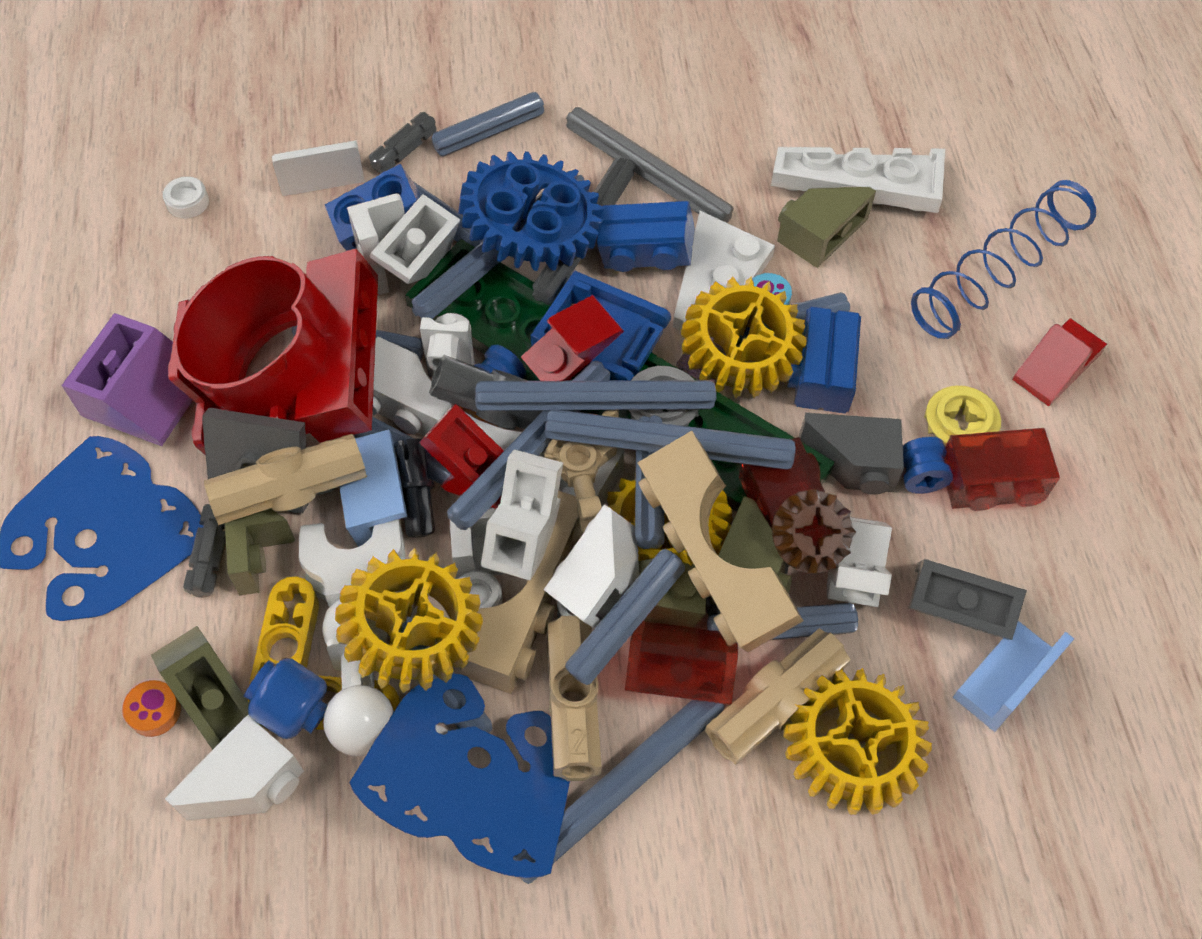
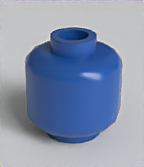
(286, 698)

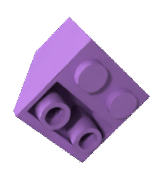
(127, 382)

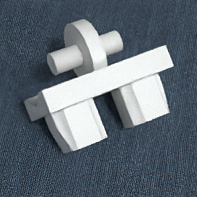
(447, 336)

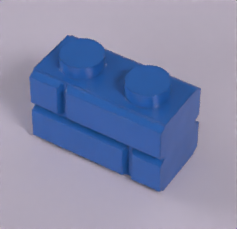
(646, 235)
(828, 362)

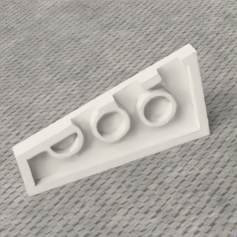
(898, 178)

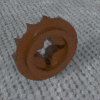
(799, 549)

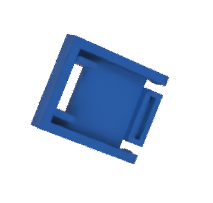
(638, 318)

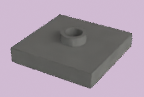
(240, 439)

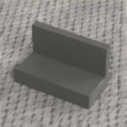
(967, 599)

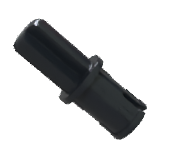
(415, 487)

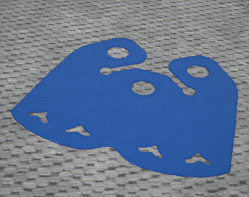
(124, 512)
(461, 800)

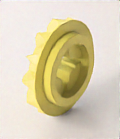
(977, 408)

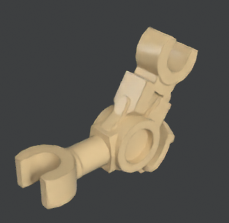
(579, 471)

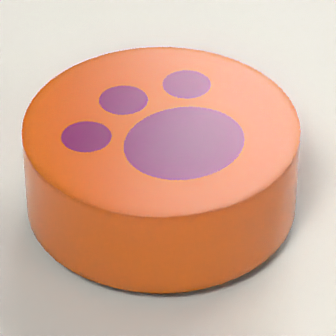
(151, 708)

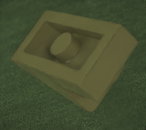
(245, 547)

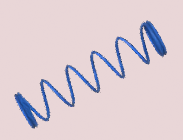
(1086, 197)

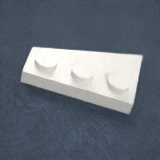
(717, 256)

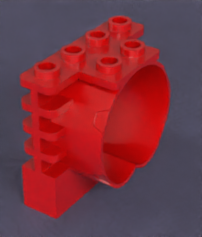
(322, 373)

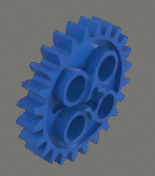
(556, 226)

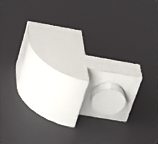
(526, 516)
(863, 573)

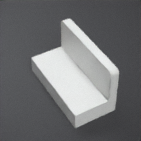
(318, 168)
(370, 224)

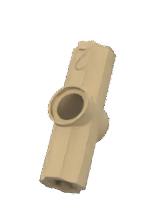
(285, 479)
(772, 695)
(572, 723)

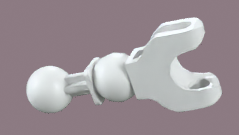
(359, 710)

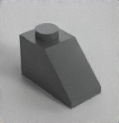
(863, 449)

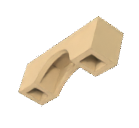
(750, 600)
(512, 627)

